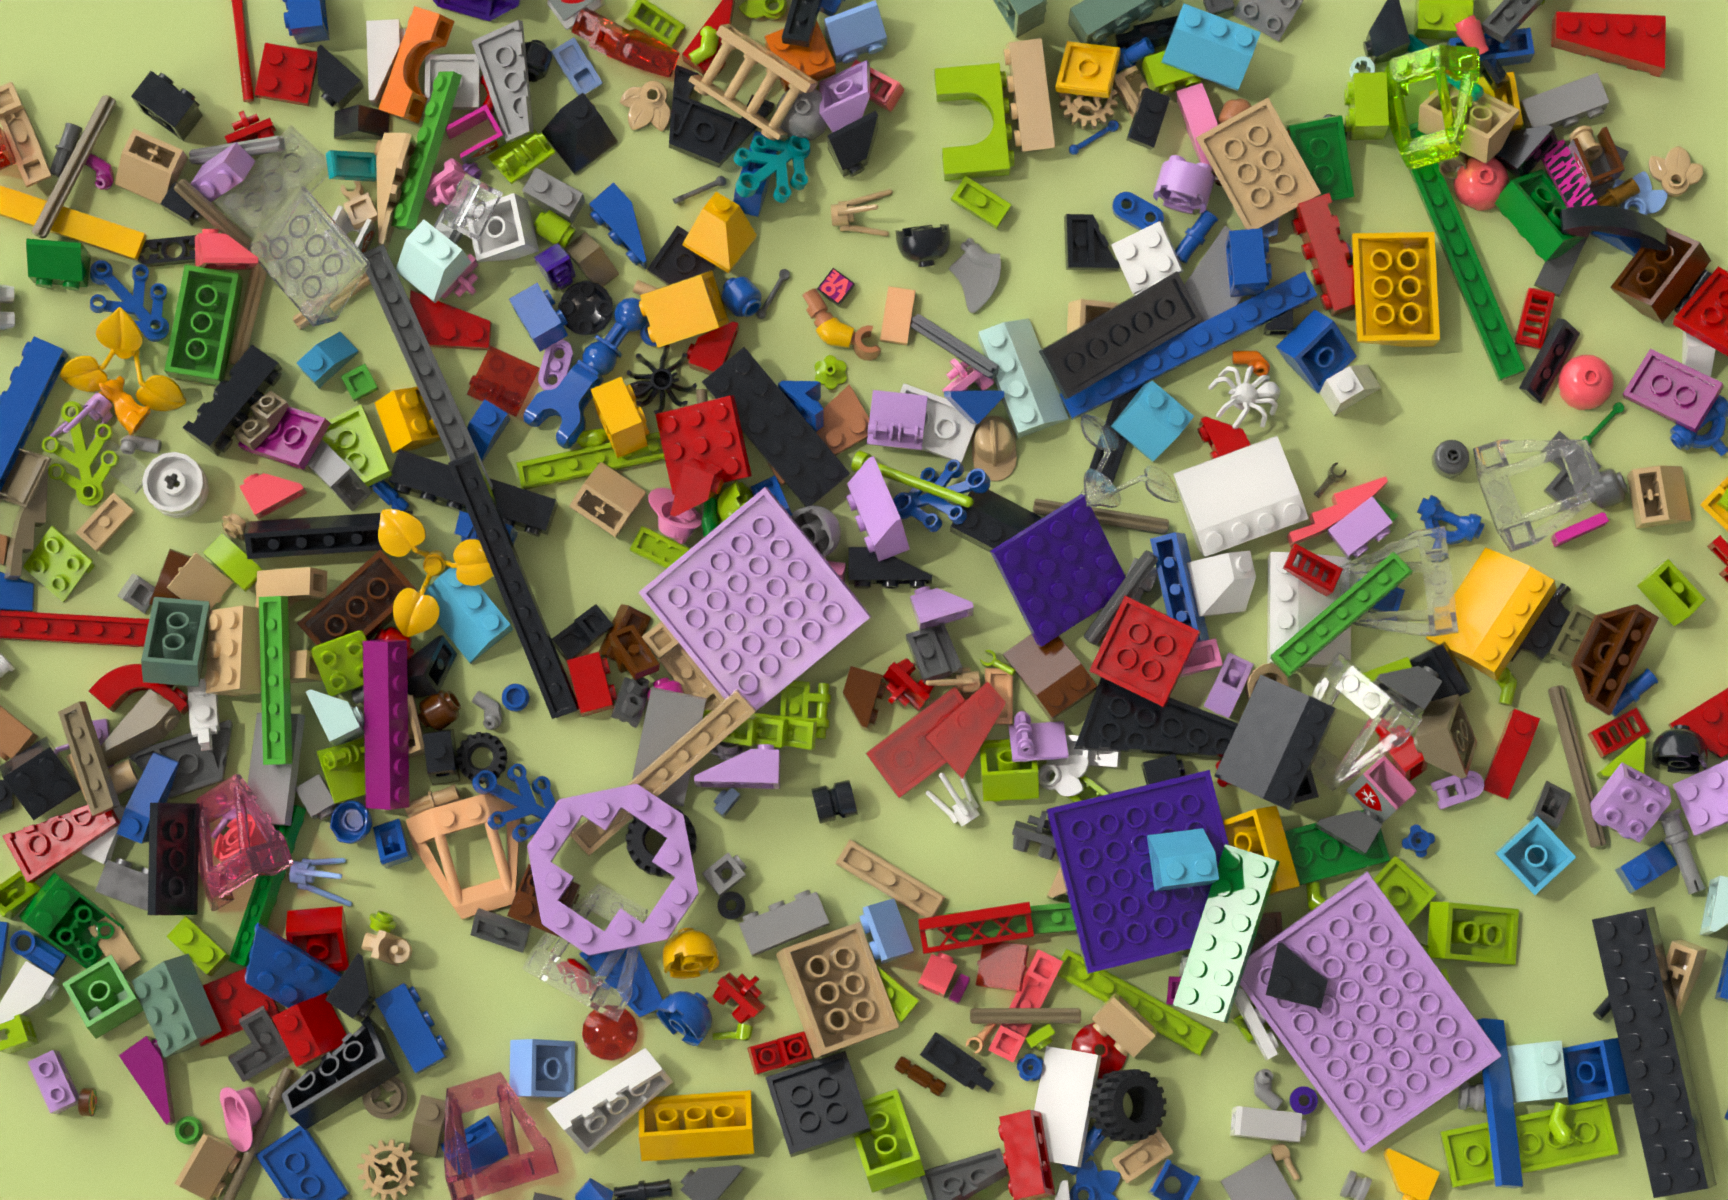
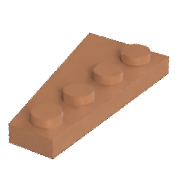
(843, 424)

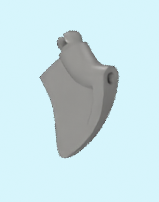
(977, 274)

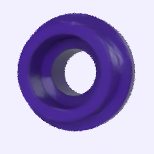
(1294, 1100)

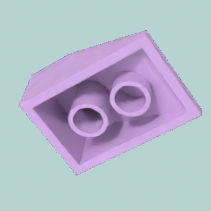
(751, 769)

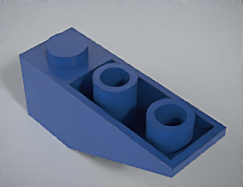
(617, 214)

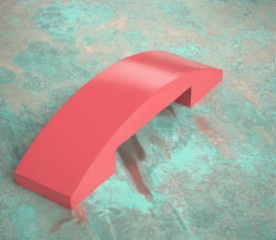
(1034, 991)

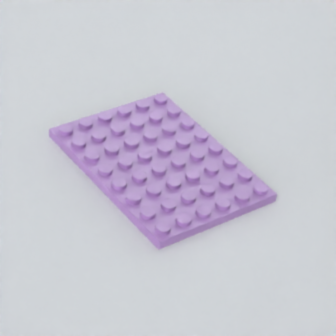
(1388, 1021)

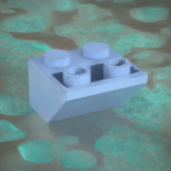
(887, 931)

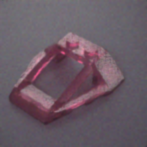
(250, 861)
(501, 1174)

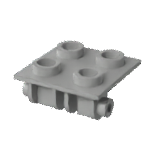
(1268, 15)

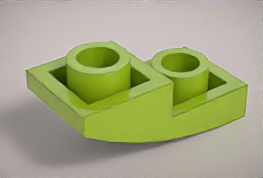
(232, 562)

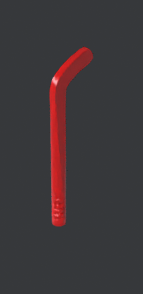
(242, 48)

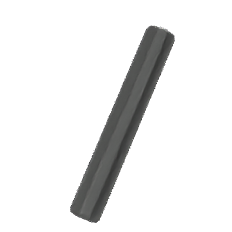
(1126, 588)

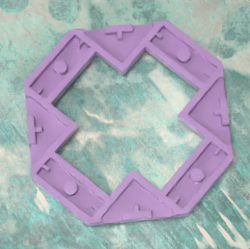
(624, 929)

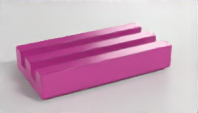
(1579, 529)

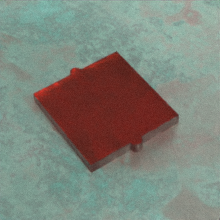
(1002, 966)

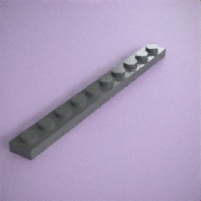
(419, 356)

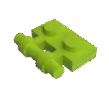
(796, 701)

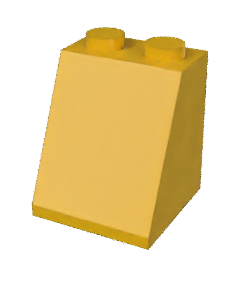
(683, 309)

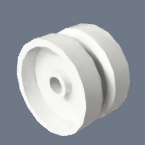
(164, 473)

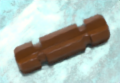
(920, 1076)

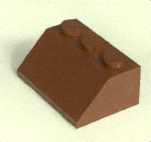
(1660, 279)

